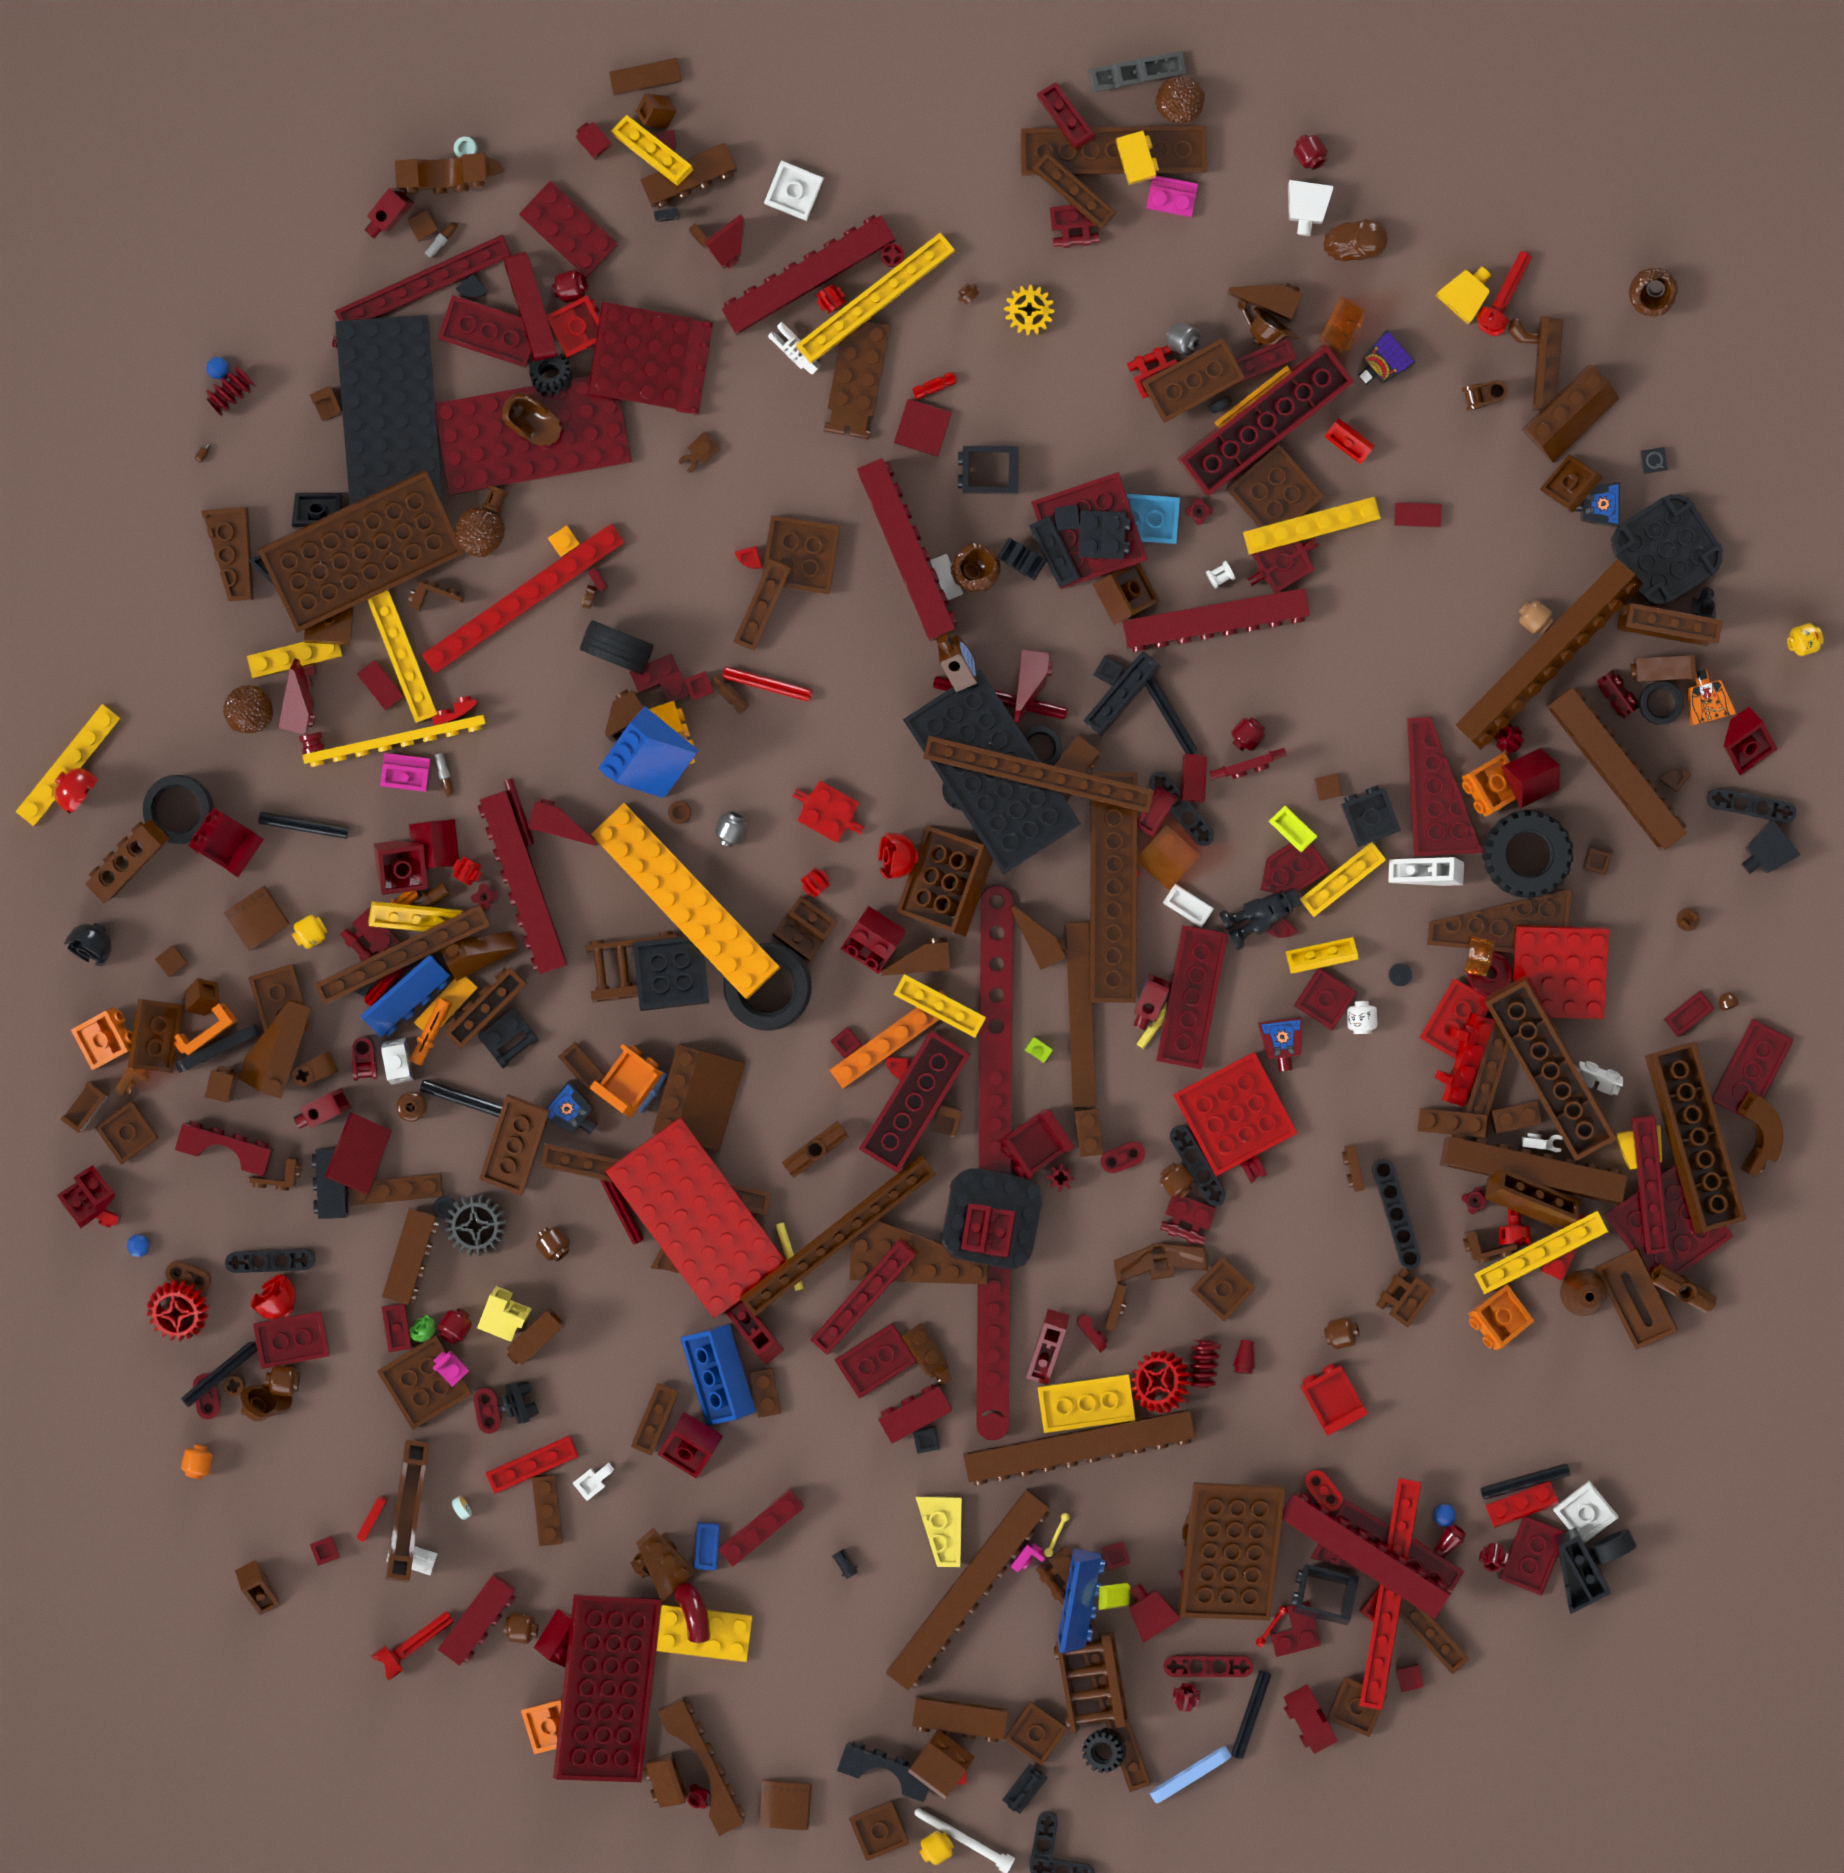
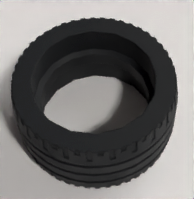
(616, 647)
(166, 783)

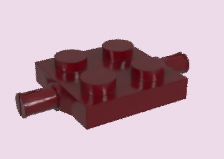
(1283, 564)
(1258, 763)

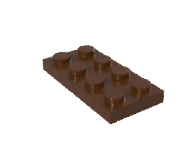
(1193, 380)
(514, 1144)

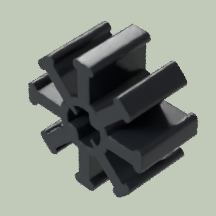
(1021, 558)

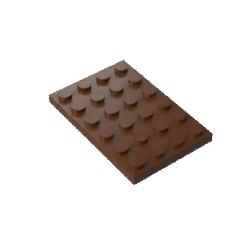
(1231, 1551)

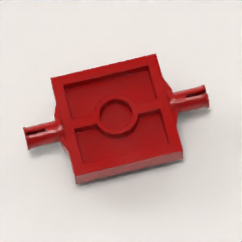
(828, 811)

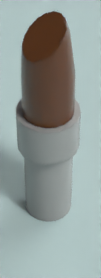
(441, 239)
(444, 774)

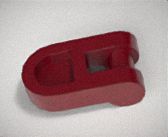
(1097, 1339)

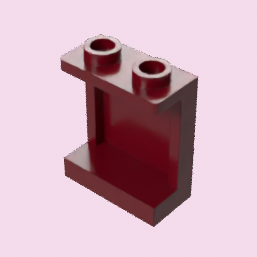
(225, 842)
(1035, 1143)

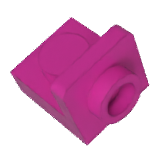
(450, 1367)
(1023, 1558)

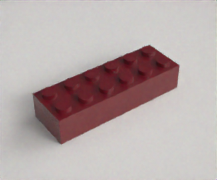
(914, 1101)

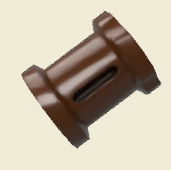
(495, 499)

